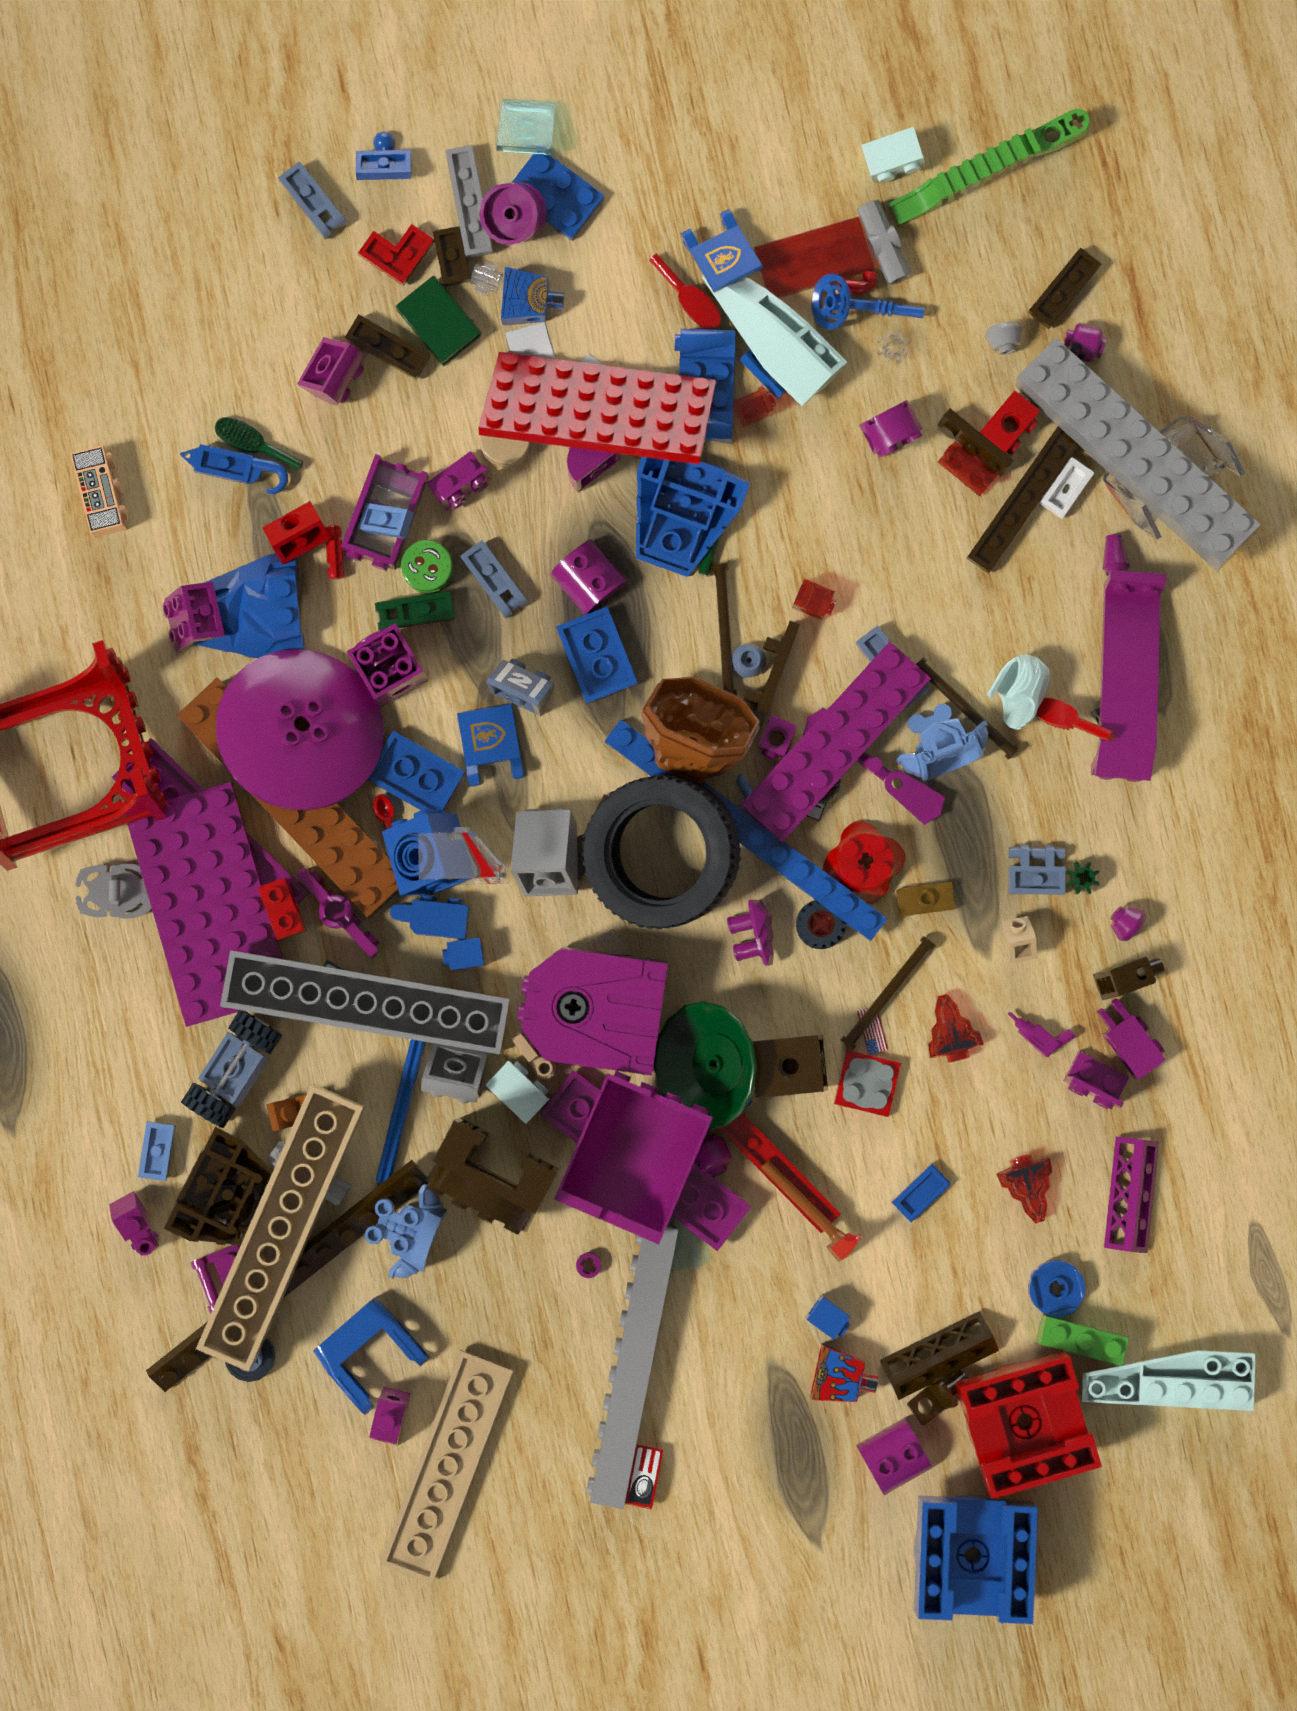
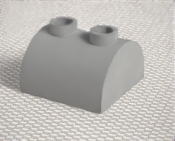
(454, 1073)

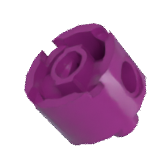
(891, 427)

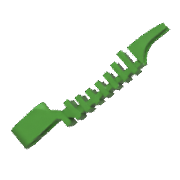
(982, 166)

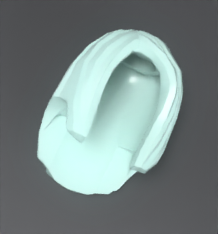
(1021, 688)

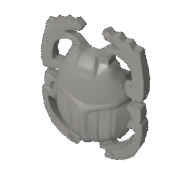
(113, 891)

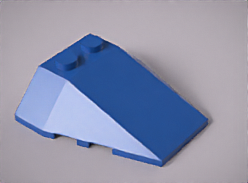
(683, 510)

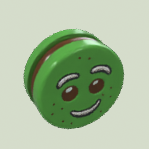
(427, 566)

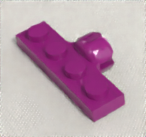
(338, 912)

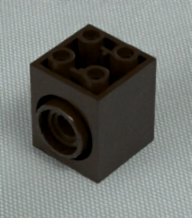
(772, 1071)

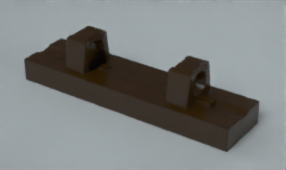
(782, 649)

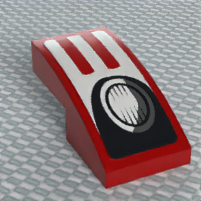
(644, 1476)

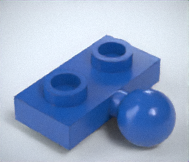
(383, 162)

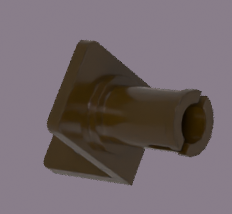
(941, 1396)

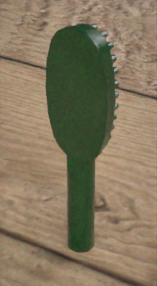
(248, 439)

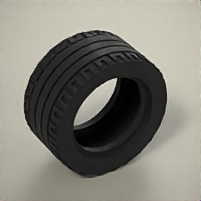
(605, 865)

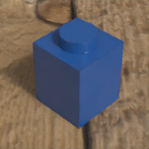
(464, 954)
(828, 1318)

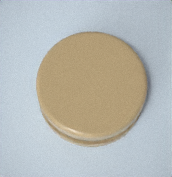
(504, 451)

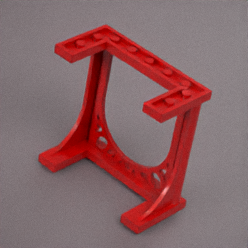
(100, 680)

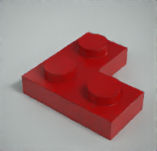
(398, 260)

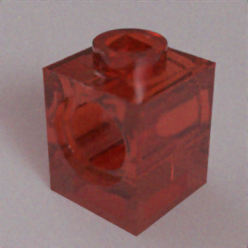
(814, 600)

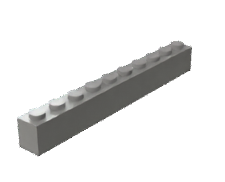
(632, 1370)

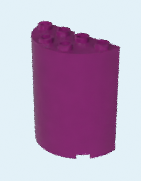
(633, 1157)

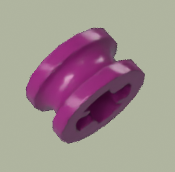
(580, 1268)

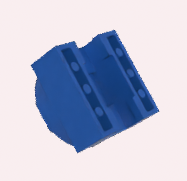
(994, 1582)

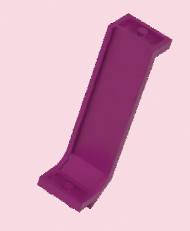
(1129, 675)

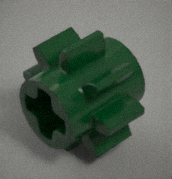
(1074, 881)

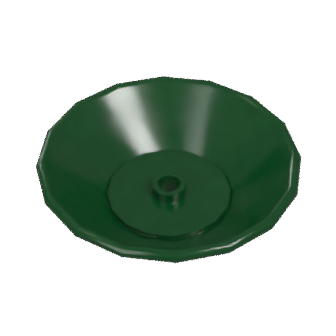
(688, 1059)

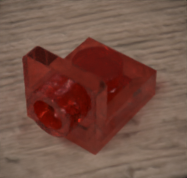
(754, 407)

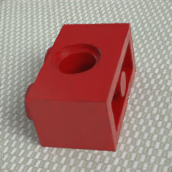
(1014, 409)
(296, 532)
(282, 909)

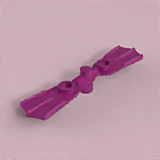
(913, 795)

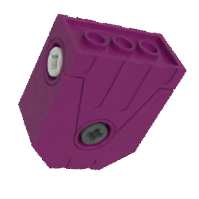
(617, 1011)

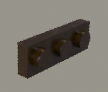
(1064, 288)
(387, 347)
(974, 442)

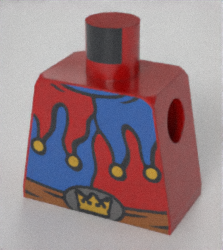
(840, 1377)

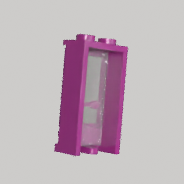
(386, 486)

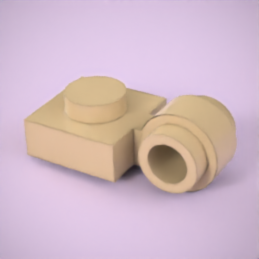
(529, 1052)

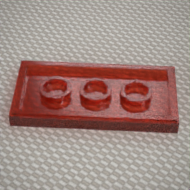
(804, 258)

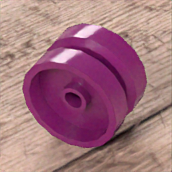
(509, 197)

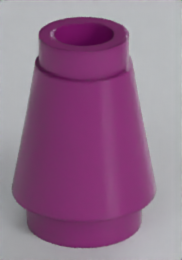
(1115, 554)

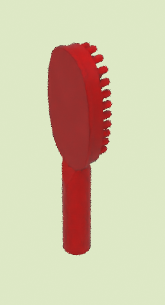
(692, 300)
(1065, 716)

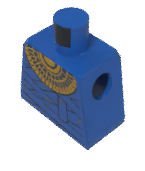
(527, 297)

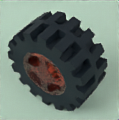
(811, 930)

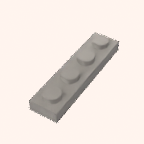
(468, 200)

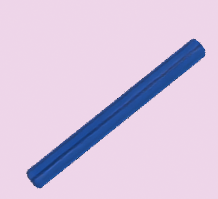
(400, 1110)

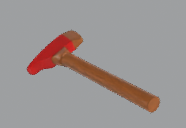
(842, 1242)

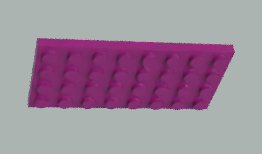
(203, 894)

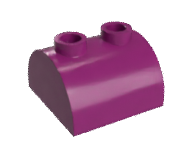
(332, 371)
(587, 465)
(588, 577)
(894, 1456)

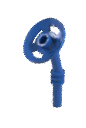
(844, 302)

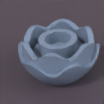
(747, 669)

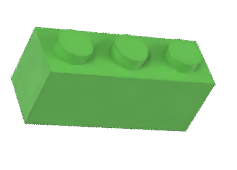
(1082, 1339)

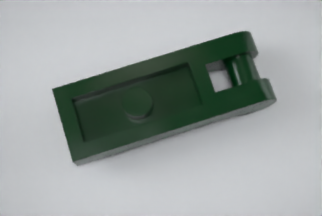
(416, 610)

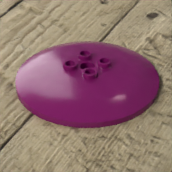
(293, 765)

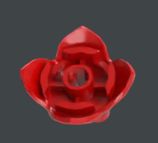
(843, 864)

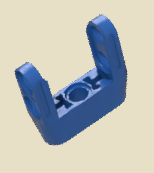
(352, 1336)

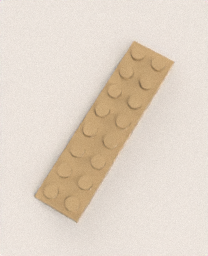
(446, 1467)

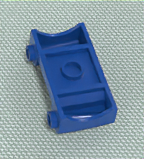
(711, 356)

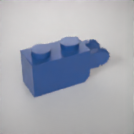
(434, 917)

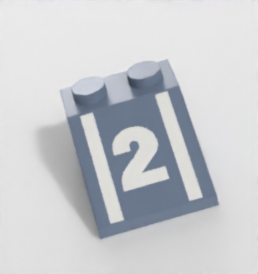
(520, 686)

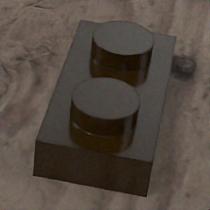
(451, 256)

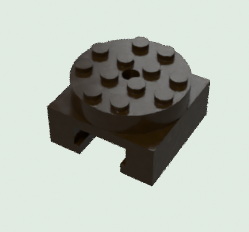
(483, 1189)

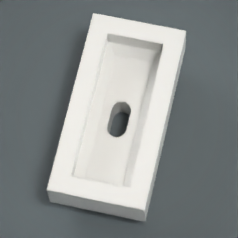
(1073, 475)

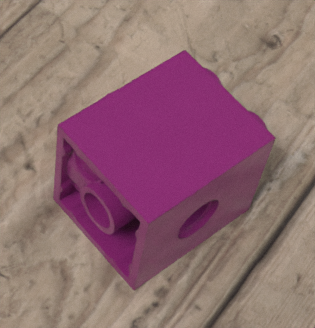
(387, 665)

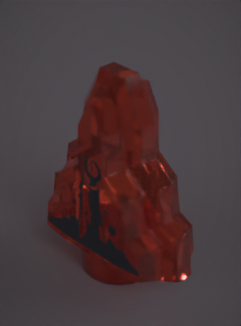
(952, 1033)
(1028, 1183)

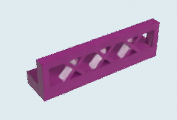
(1139, 1198)

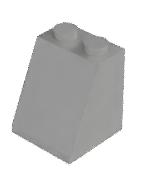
(545, 853)

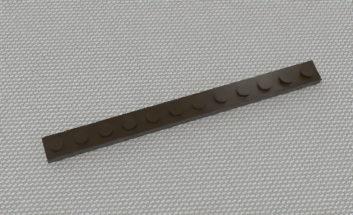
(316, 1254)

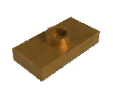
(925, 899)

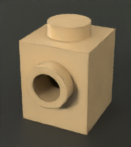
(1019, 939)

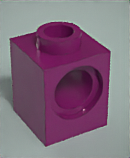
(780, 726)

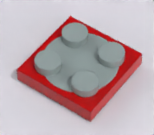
(867, 1083)

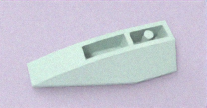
(780, 339)
(1178, 1380)

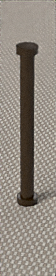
(724, 626)
(967, 709)
(888, 992)

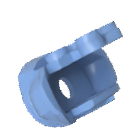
(942, 744)
(408, 1231)

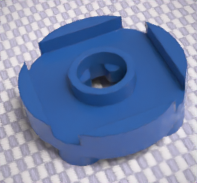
(1069, 1297)

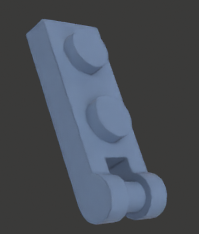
(311, 199)
(493, 578)

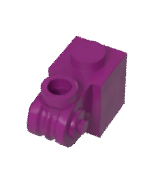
(133, 1223)

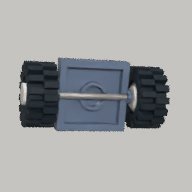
(232, 1069)

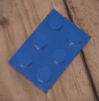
(567, 196)
(596, 655)
(415, 774)

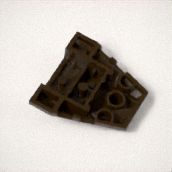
(220, 1192)

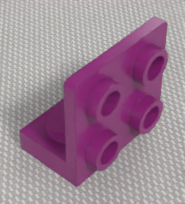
(459, 481)
(193, 615)
(1096, 1079)

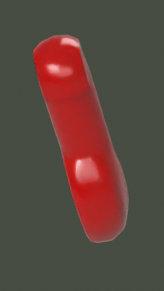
(384, 810)

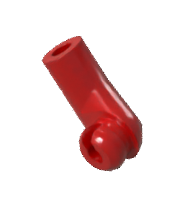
(861, 286)

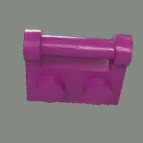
(223, 1262)

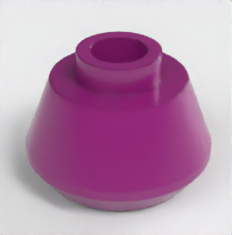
(1127, 922)

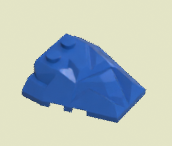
(258, 608)

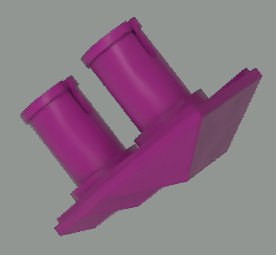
(761, 922)

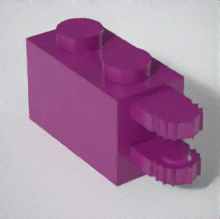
(1131, 1041)

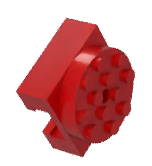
(1044, 1450)

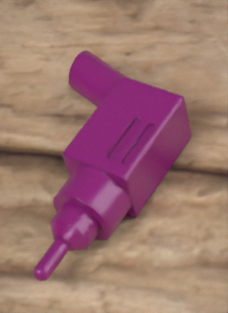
(1039, 1037)

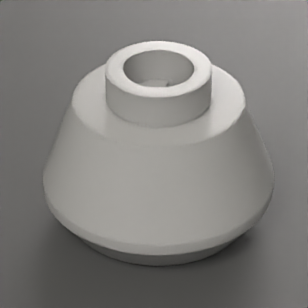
(1004, 337)

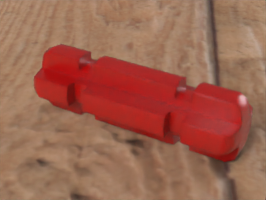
(334, 553)

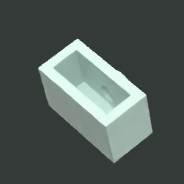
(893, 155)
(518, 1091)

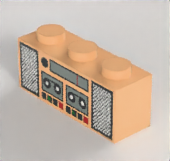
(100, 491)

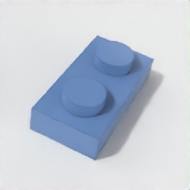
(386, 520)
(156, 1151)

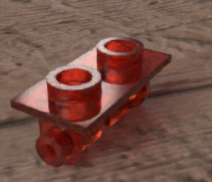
(966, 468)

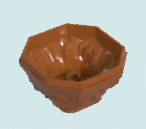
(697, 728)

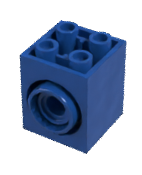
(403, 851)

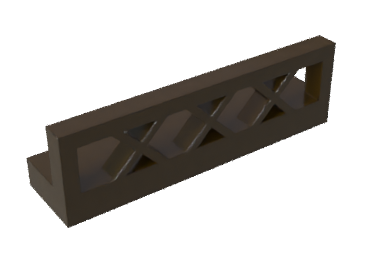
(922, 1373)

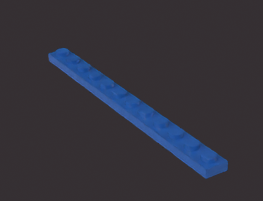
(765, 845)

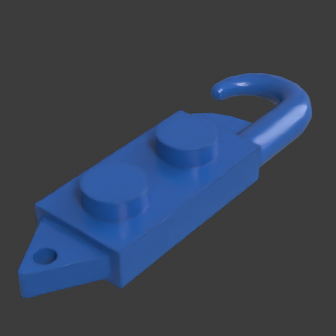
(234, 466)

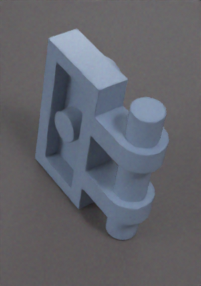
(1036, 879)

